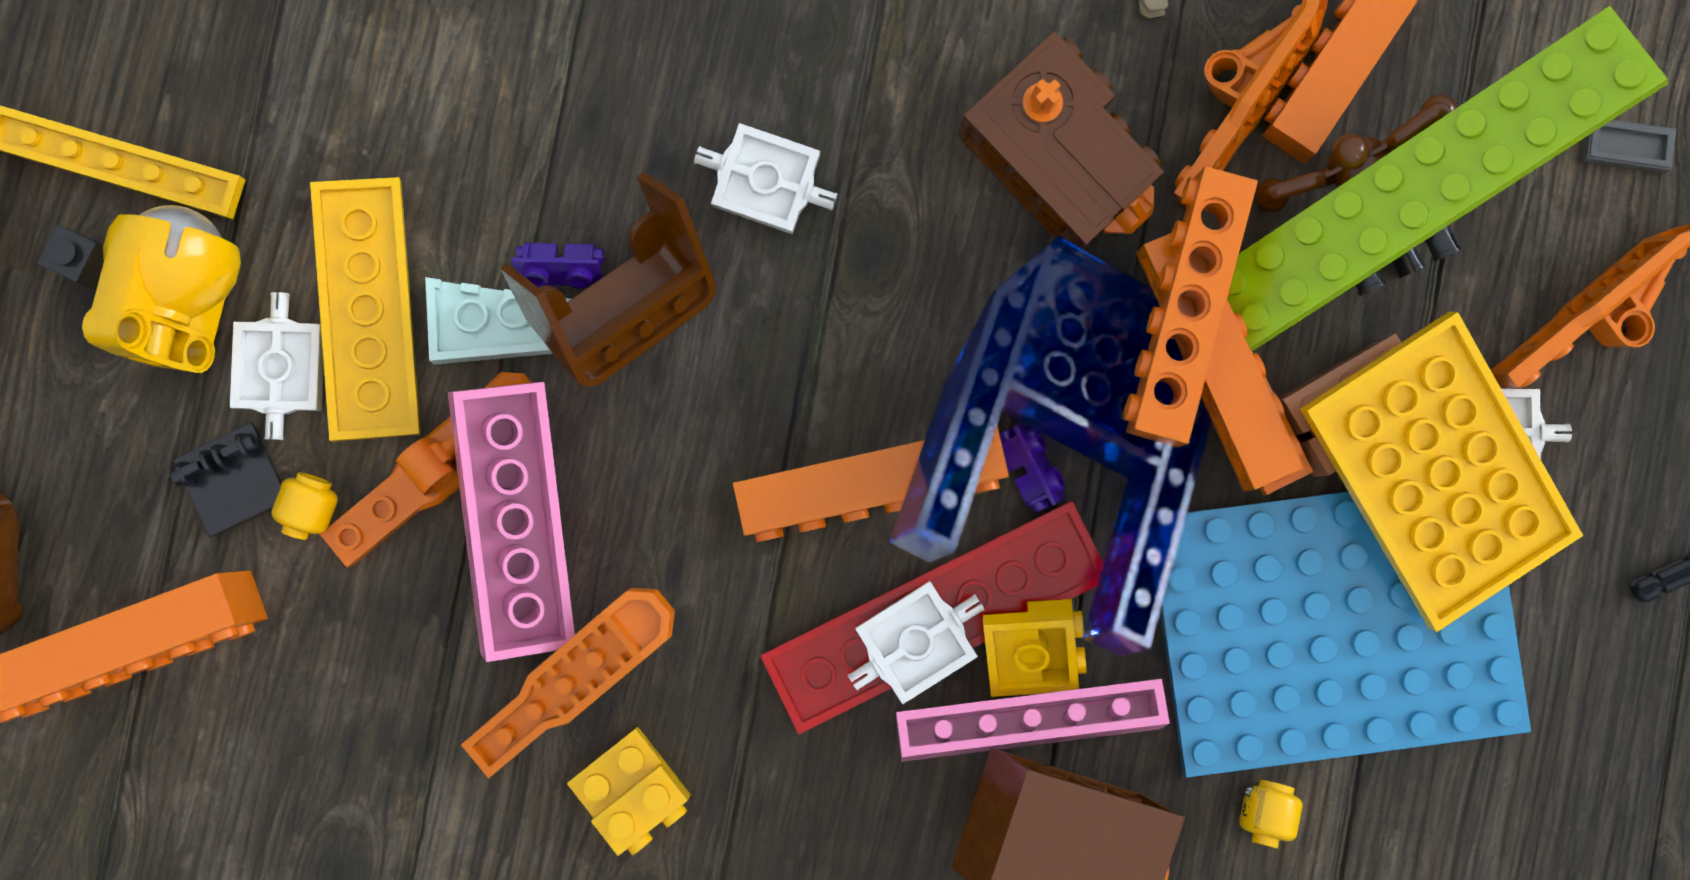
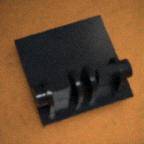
(228, 479)

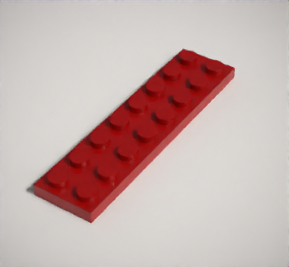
(1031, 563)

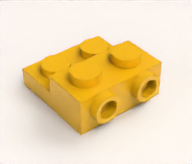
(1035, 649)
(630, 793)

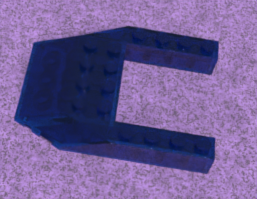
(1063, 359)

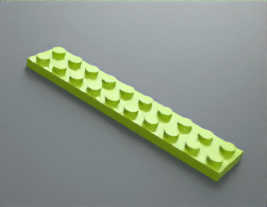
(1442, 174)

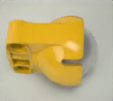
(162, 289)

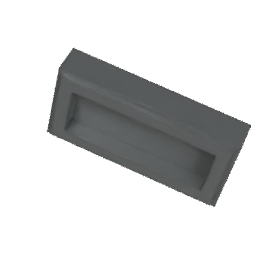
(1630, 146)

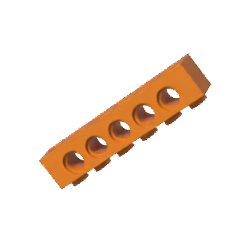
(1230, 199)

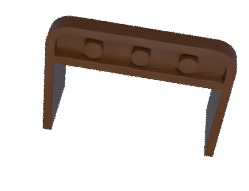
(632, 304)

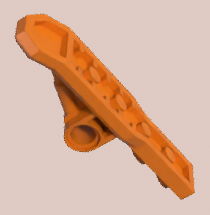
(1261, 74)
(1618, 295)
(420, 480)
(575, 676)

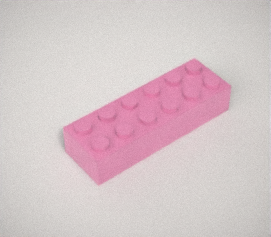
(511, 519)

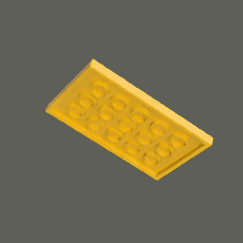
(1442, 471)

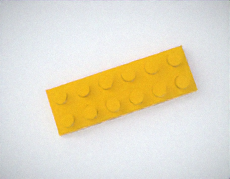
(365, 309)

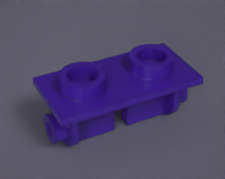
(576, 268)
(1041, 479)

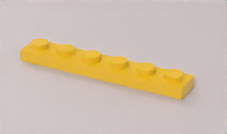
(119, 163)

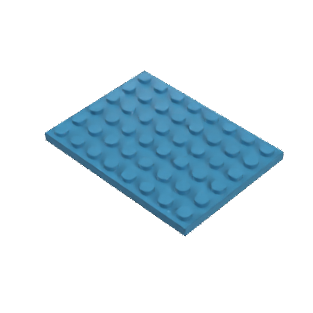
(1307, 647)

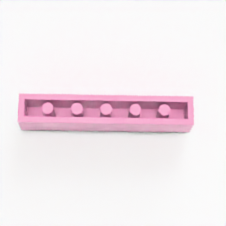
(1032, 720)

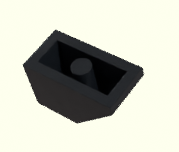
(73, 256)

